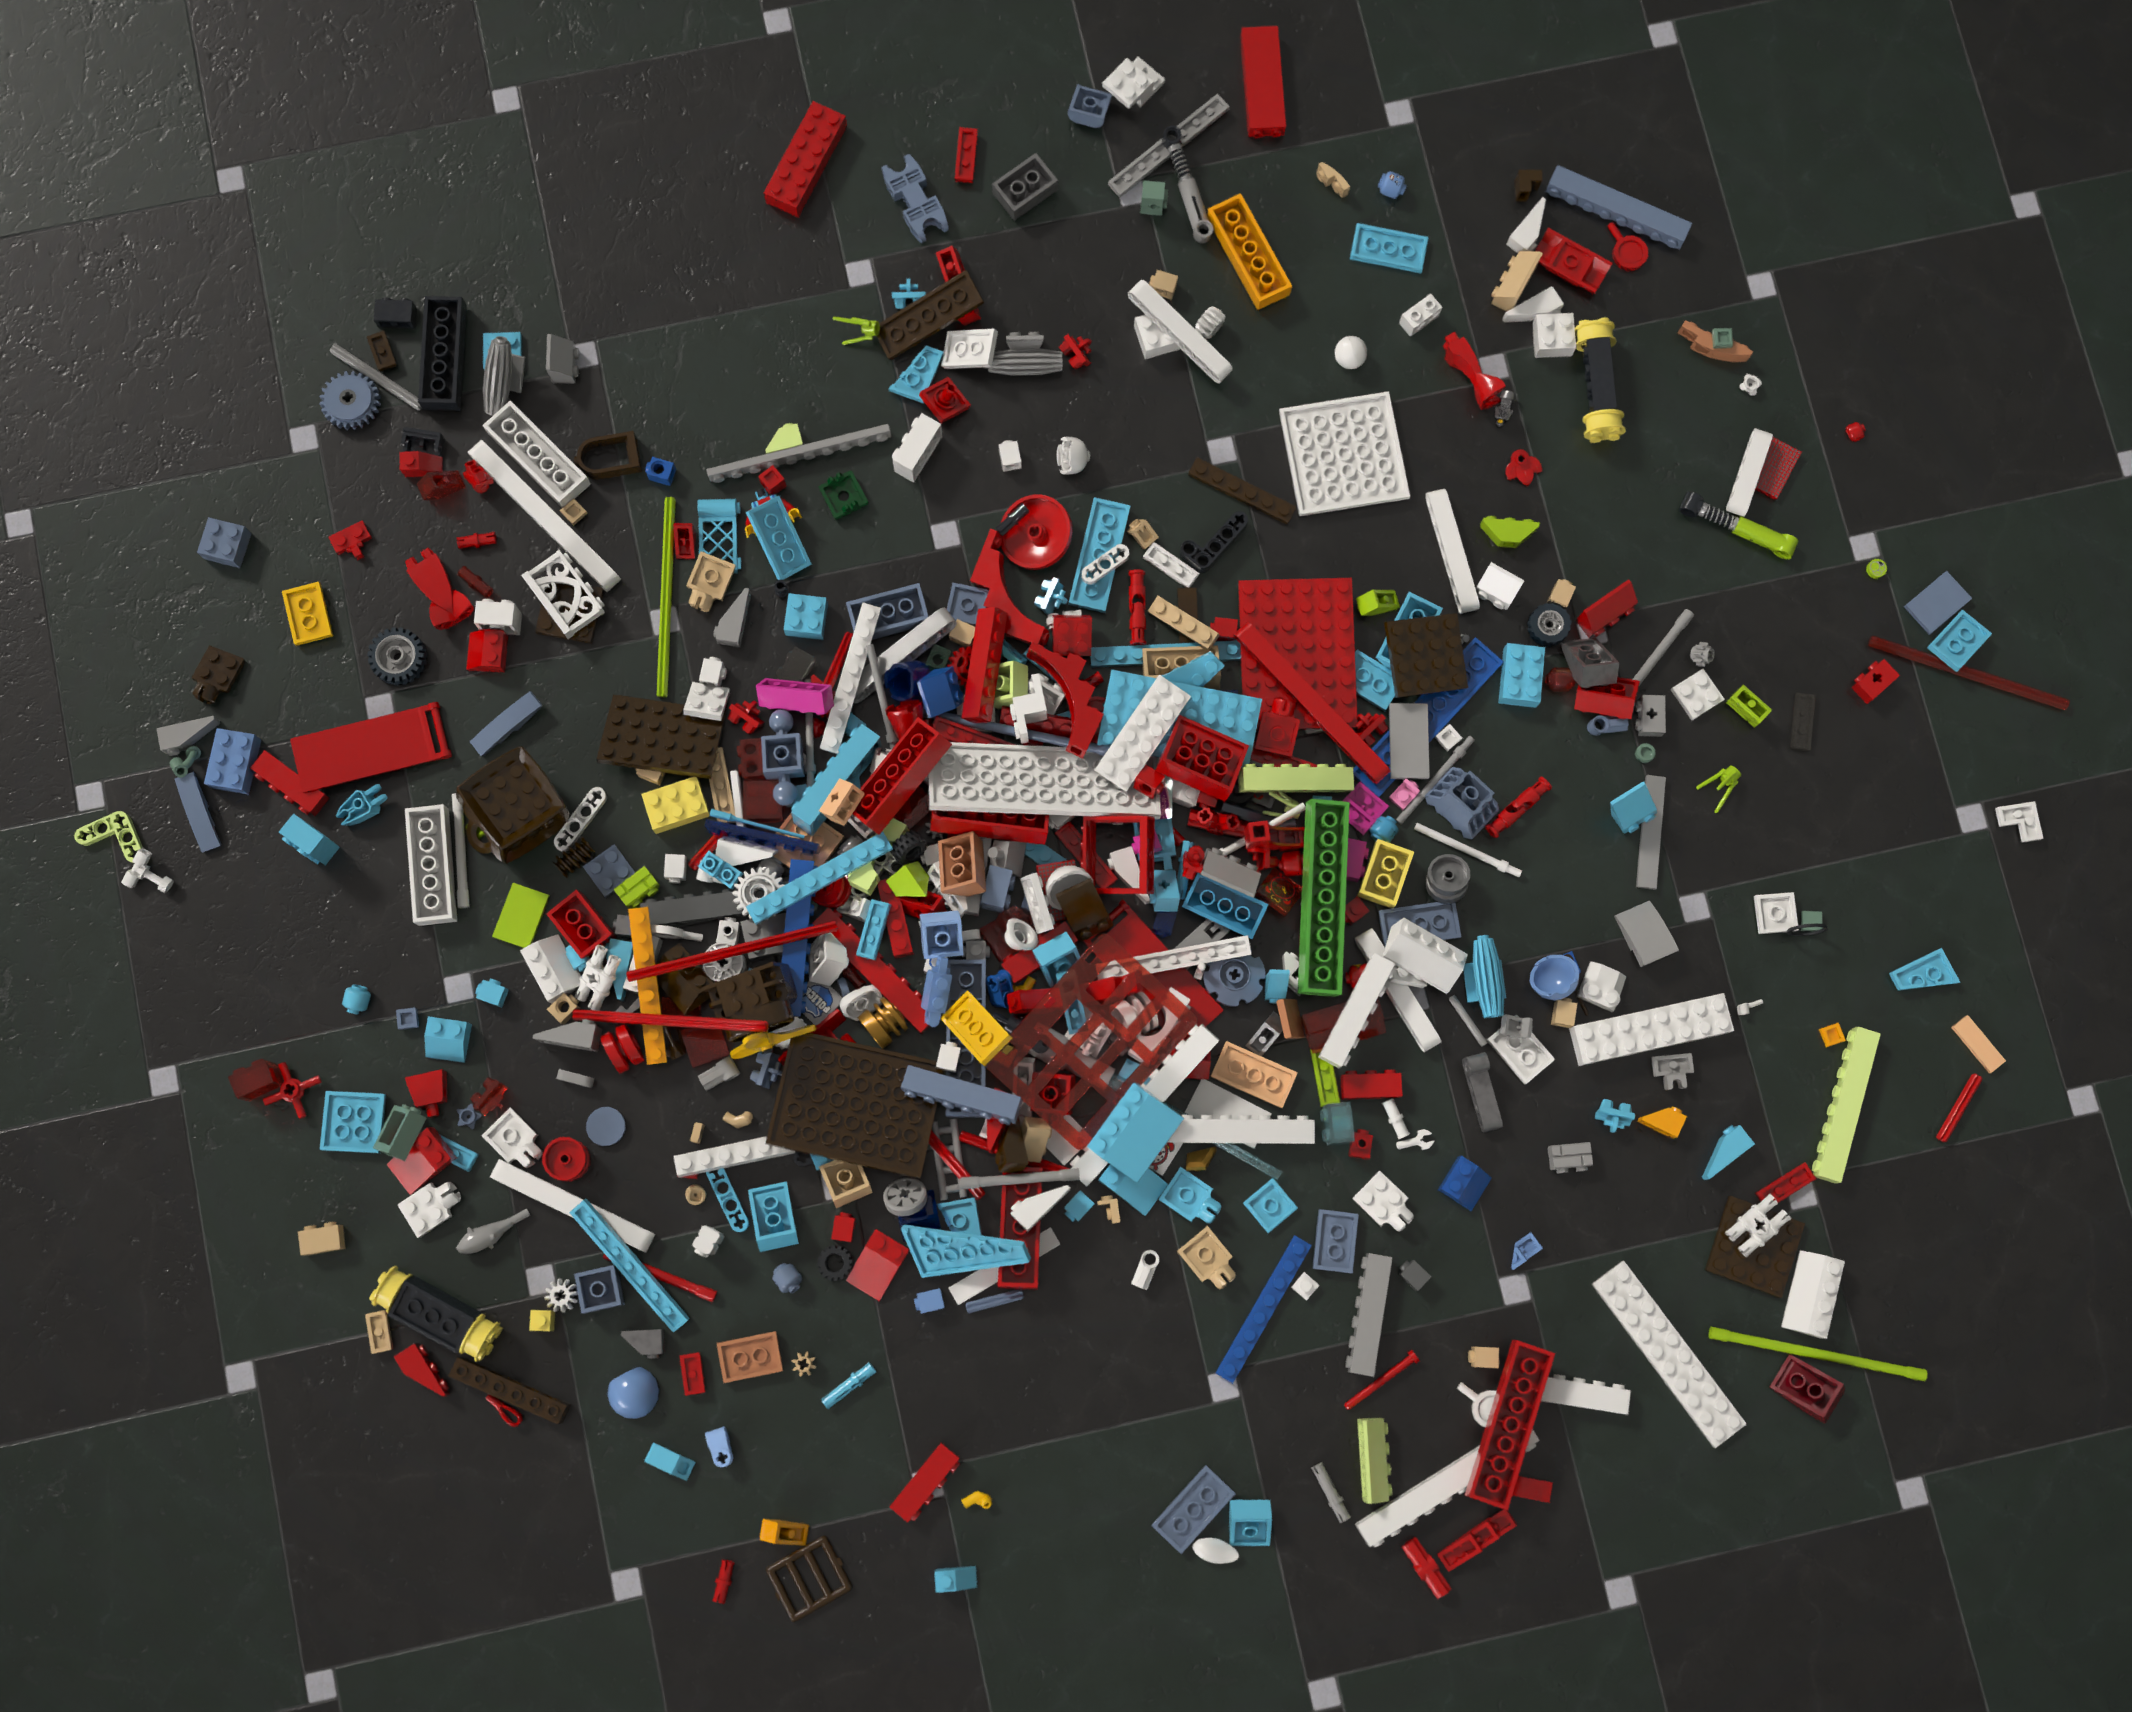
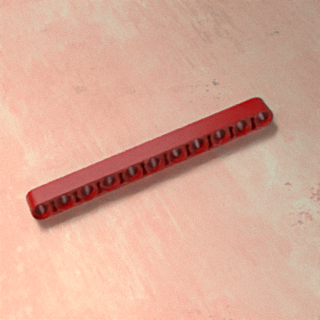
(1312, 703)

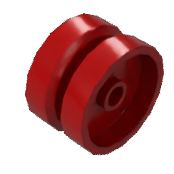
(622, 1048)
(556, 1153)

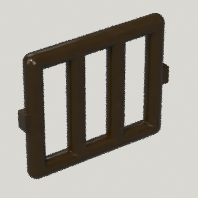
(789, 1562)

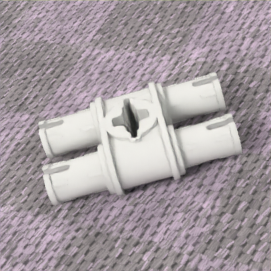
(597, 978)
(1767, 1227)

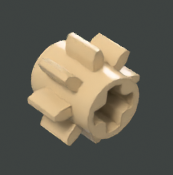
(799, 1367)

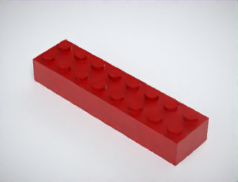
(1509, 1424)

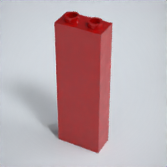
(1263, 81)

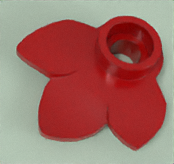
(1523, 470)

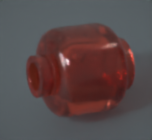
(1560, 679)

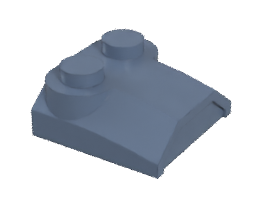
(1089, 106)

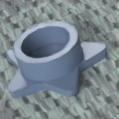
(463, 1116)

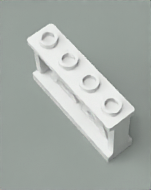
(564, 619)

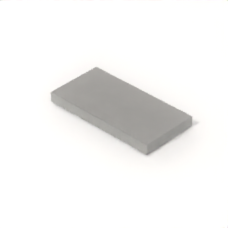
(1409, 740)

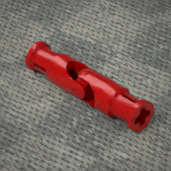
(1137, 621)
(1519, 805)

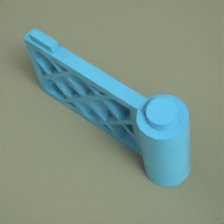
(719, 511)

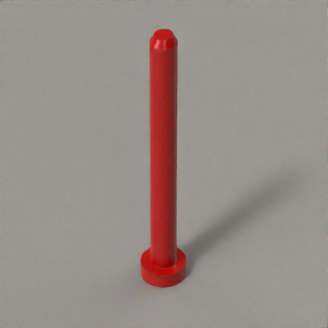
(1382, 1380)

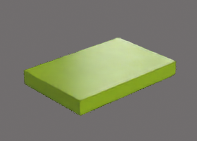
(521, 916)

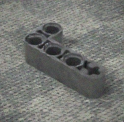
(1482, 1092)

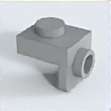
(1516, 1026)

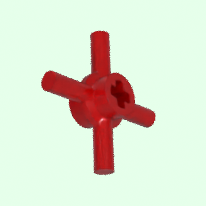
(287, 1086)

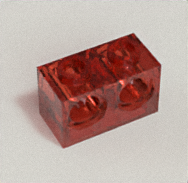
(750, 759)

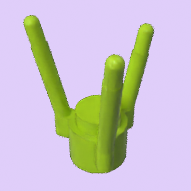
(870, 328)
(1729, 777)

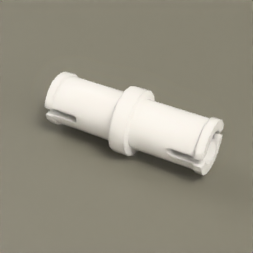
(1395, 1118)

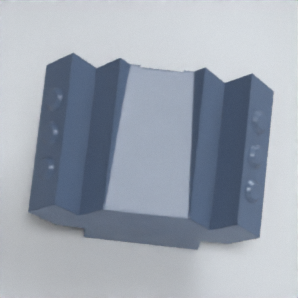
(1463, 801)

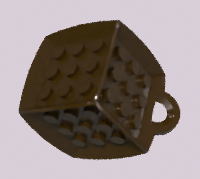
(511, 805)

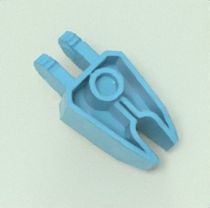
(361, 806)

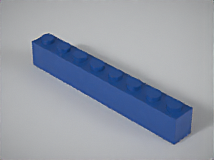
(795, 952)

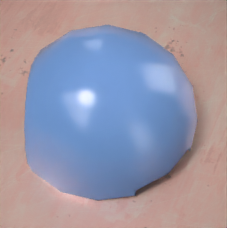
(1554, 977)
(633, 1393)

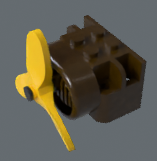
(758, 996)

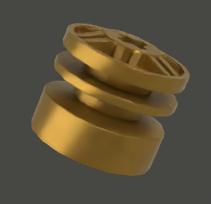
(883, 1022)

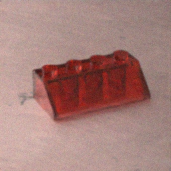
(1321, 1023)

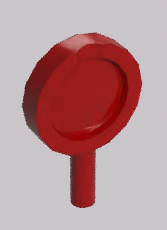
(1629, 251)

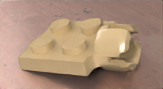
(709, 580)
(1208, 1258)

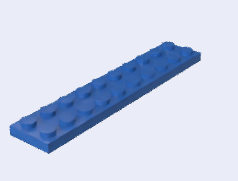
(1442, 706)

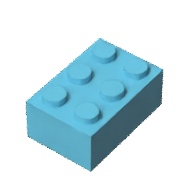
(1521, 675)
(308, 840)

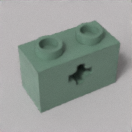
(1153, 198)

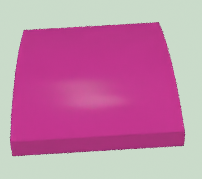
(1364, 807)

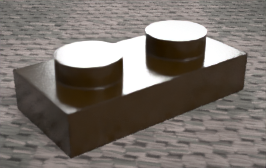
(381, 351)

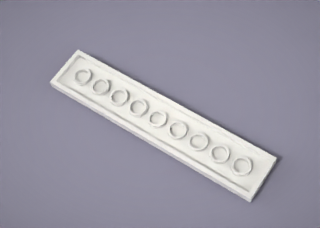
(1669, 1354)

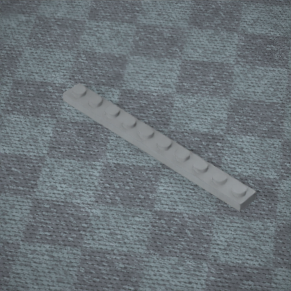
(793, 454)

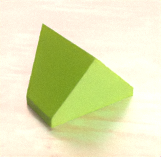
(909, 881)

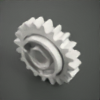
(752, 884)

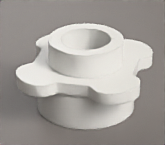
(1750, 380)

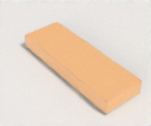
(1978, 1044)

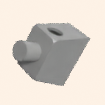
(1008, 855)

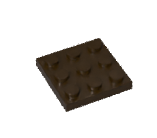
(547, 625)

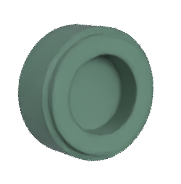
(1645, 753)

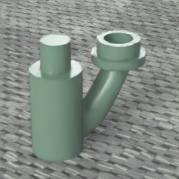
(181, 767)

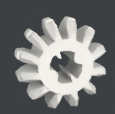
(1210, 322)
(560, 1287)

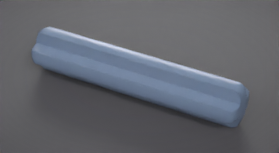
(995, 1300)

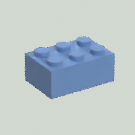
(231, 761)

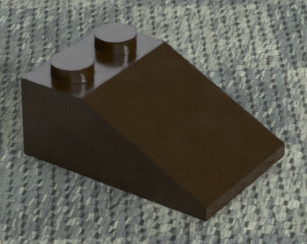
(1084, 910)

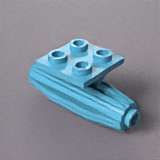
(1485, 978)

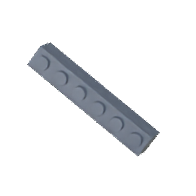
(961, 1094)

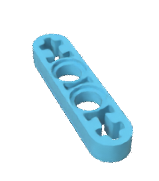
(725, 1197)

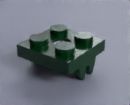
(843, 482)

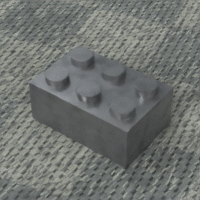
(1025, 186)

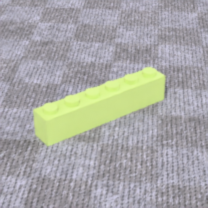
(1295, 779)

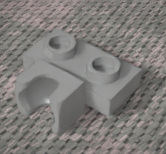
(1673, 1068)

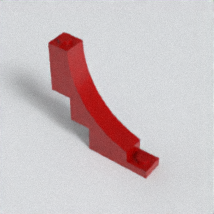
(990, 576)
(1025, 1000)

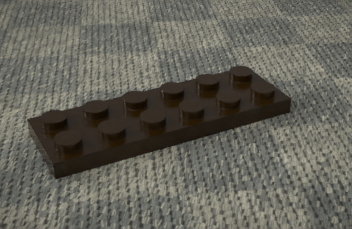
(929, 315)

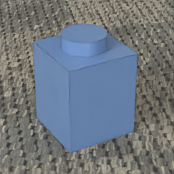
(929, 1301)

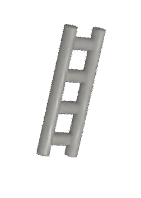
(940, 1168)

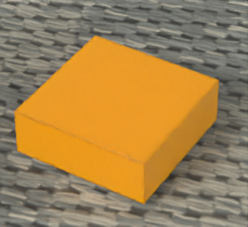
(1832, 1035)

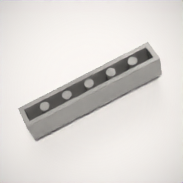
(1370, 1314)

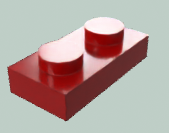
(692, 1373)

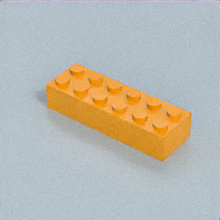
(1249, 252)

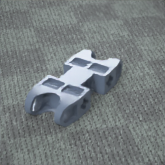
(920, 210)

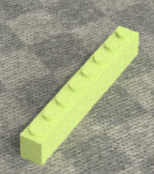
(1846, 1104)

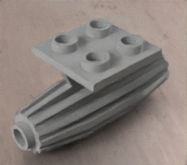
(1026, 356)
(502, 374)

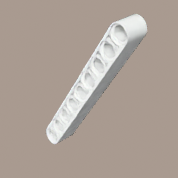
(565, 1202)

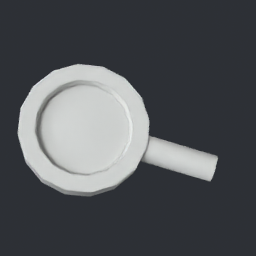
(674, 933)
(1481, 1403)

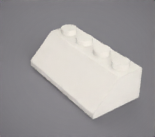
(1424, 955)
(1813, 1294)

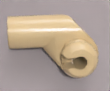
(738, 1121)

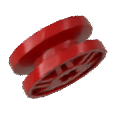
(834, 894)

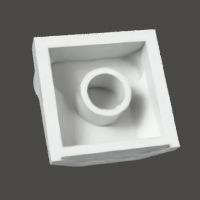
(1602, 986)

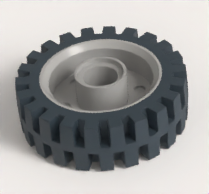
(387, 646)

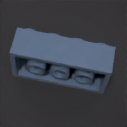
(900, 610)

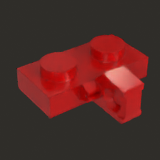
(351, 539)

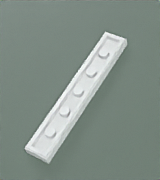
(985, 1278)

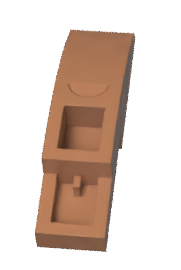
(1703, 344)

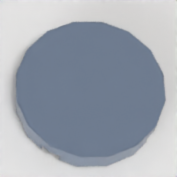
(606, 1126)

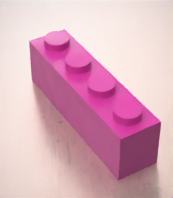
(795, 696)

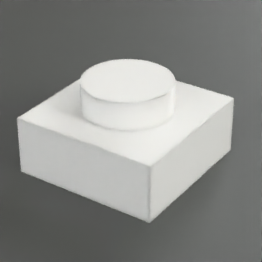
(1448, 737)
(1305, 1286)

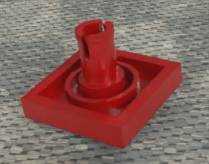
(944, 400)

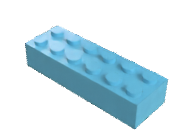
(847, 765)

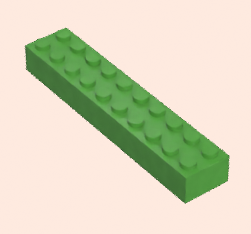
(1323, 898)

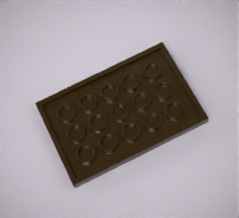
(659, 738)

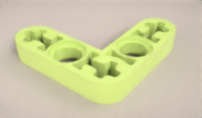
(113, 828)

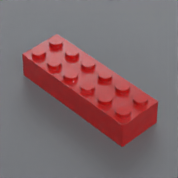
(805, 159)
(900, 774)
(1002, 826)
(1026, 1274)

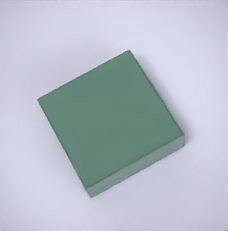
(1722, 338)
(1811, 917)

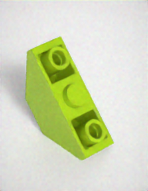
(1508, 531)

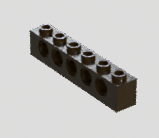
(509, 1390)

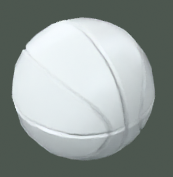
(1350, 352)

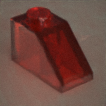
(440, 484)

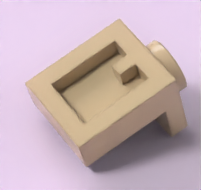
(1142, 532)
(1113, 1211)

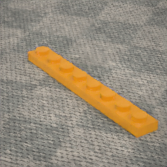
(647, 987)

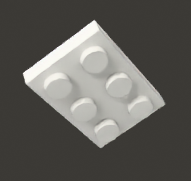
(969, 348)
(1037, 903)
(1523, 1055)

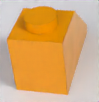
(1666, 1121)
(784, 1532)

